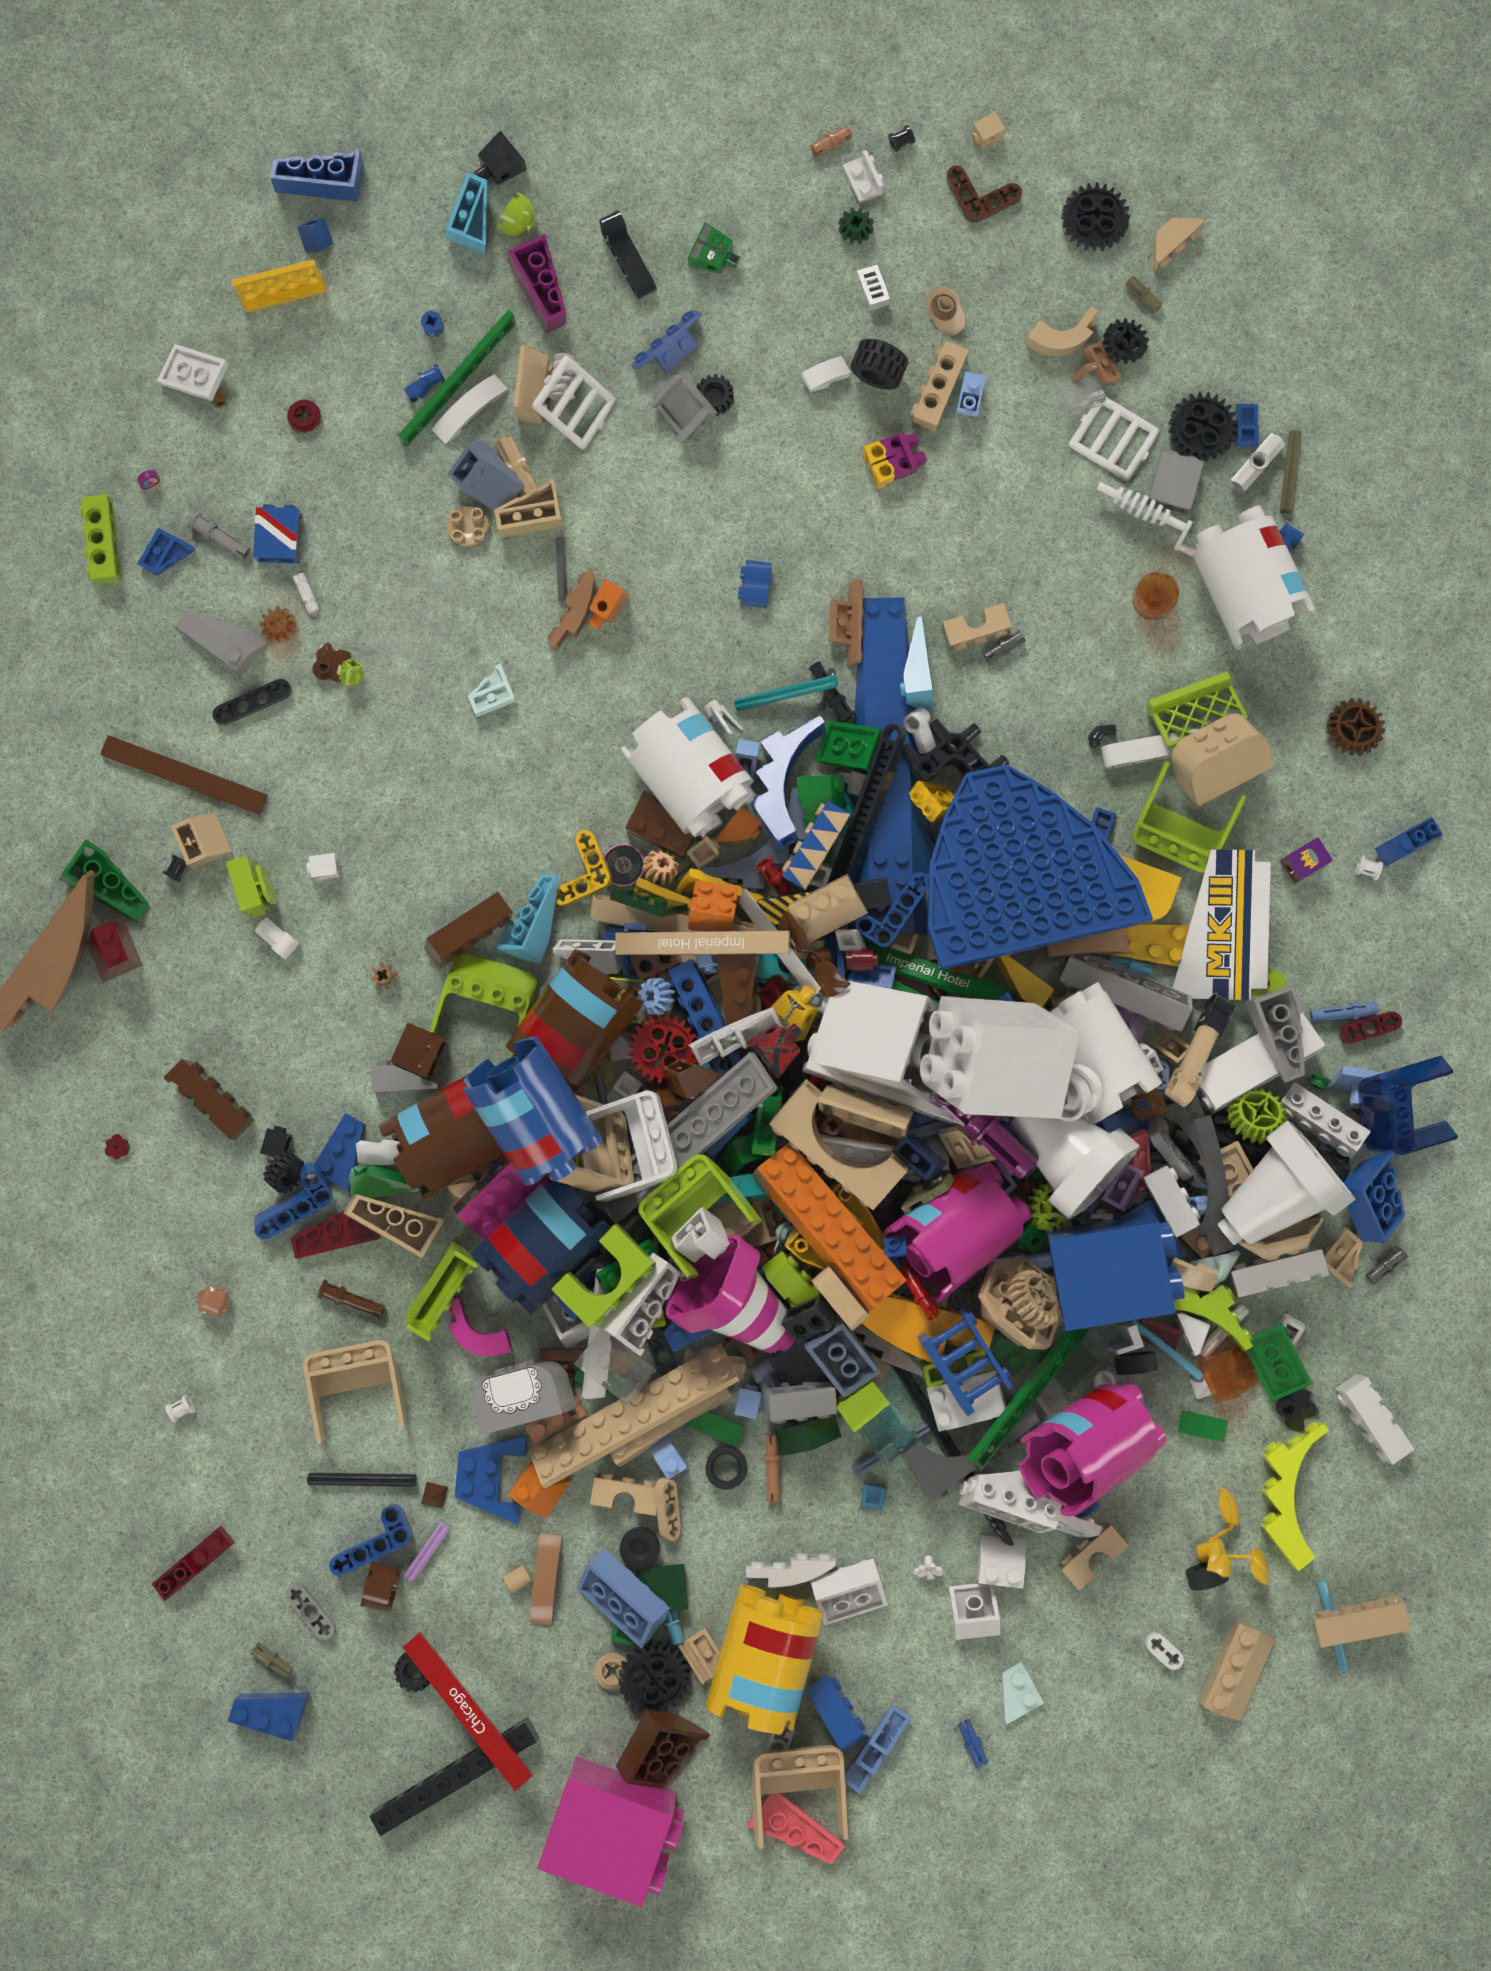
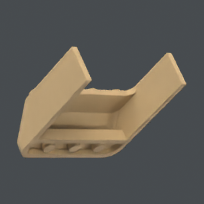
(610, 1162)
(348, 1370)
(798, 1771)

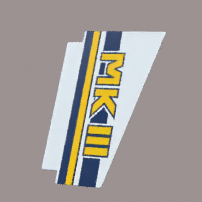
(1228, 929)

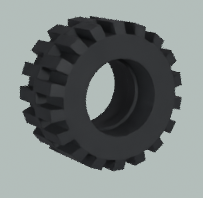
(879, 364)
(889, 1208)

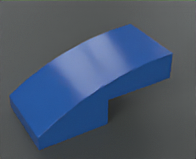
(1247, 425)

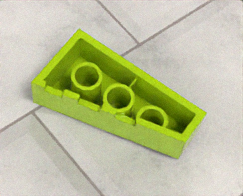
(789, 1279)

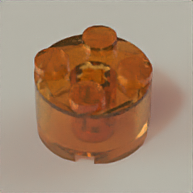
(1155, 584)

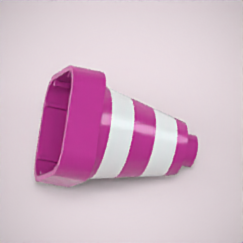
(731, 1300)

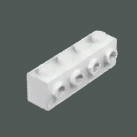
(1324, 1121)

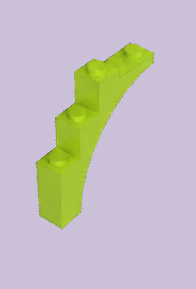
(1215, 1309)

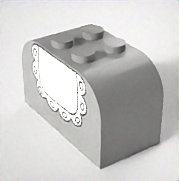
(521, 1395)

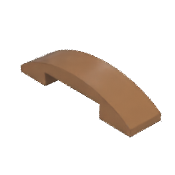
(1109, 942)
(545, 1578)

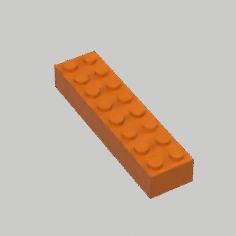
(828, 1227)

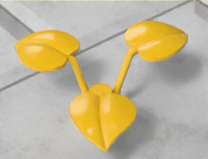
(1215, 1552)

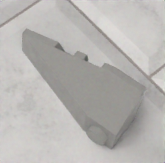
(227, 642)
(1279, 1026)

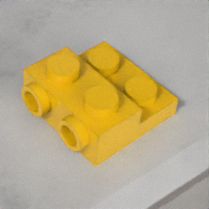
(932, 799)

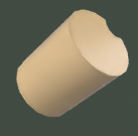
(518, 1578)

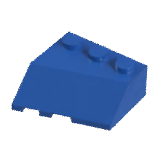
(1377, 1202)

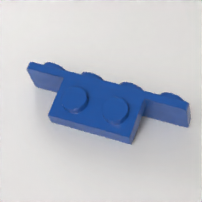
(672, 347)

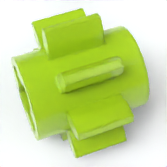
(350, 672)

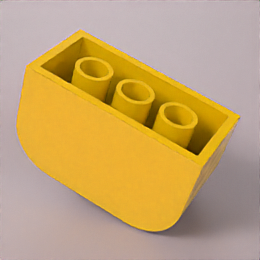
(1157, 887)

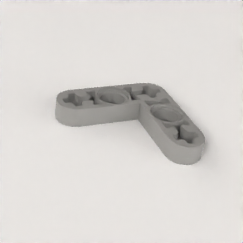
(1160, 1138)

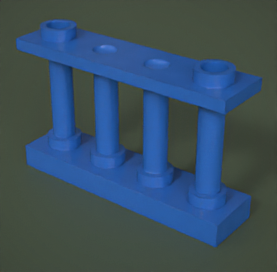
(943, 1362)

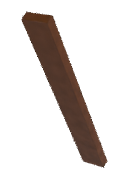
(183, 775)

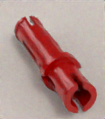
(921, 1296)

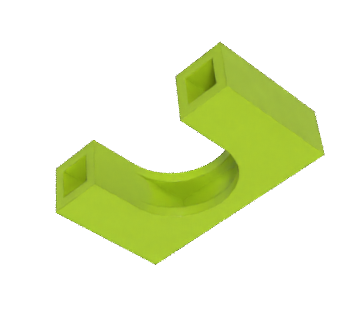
(592, 1306)

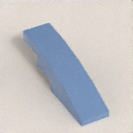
(876, 1748)

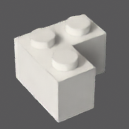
(701, 1236)

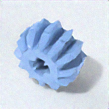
(656, 995)

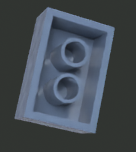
(843, 1357)

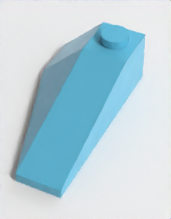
(532, 929)

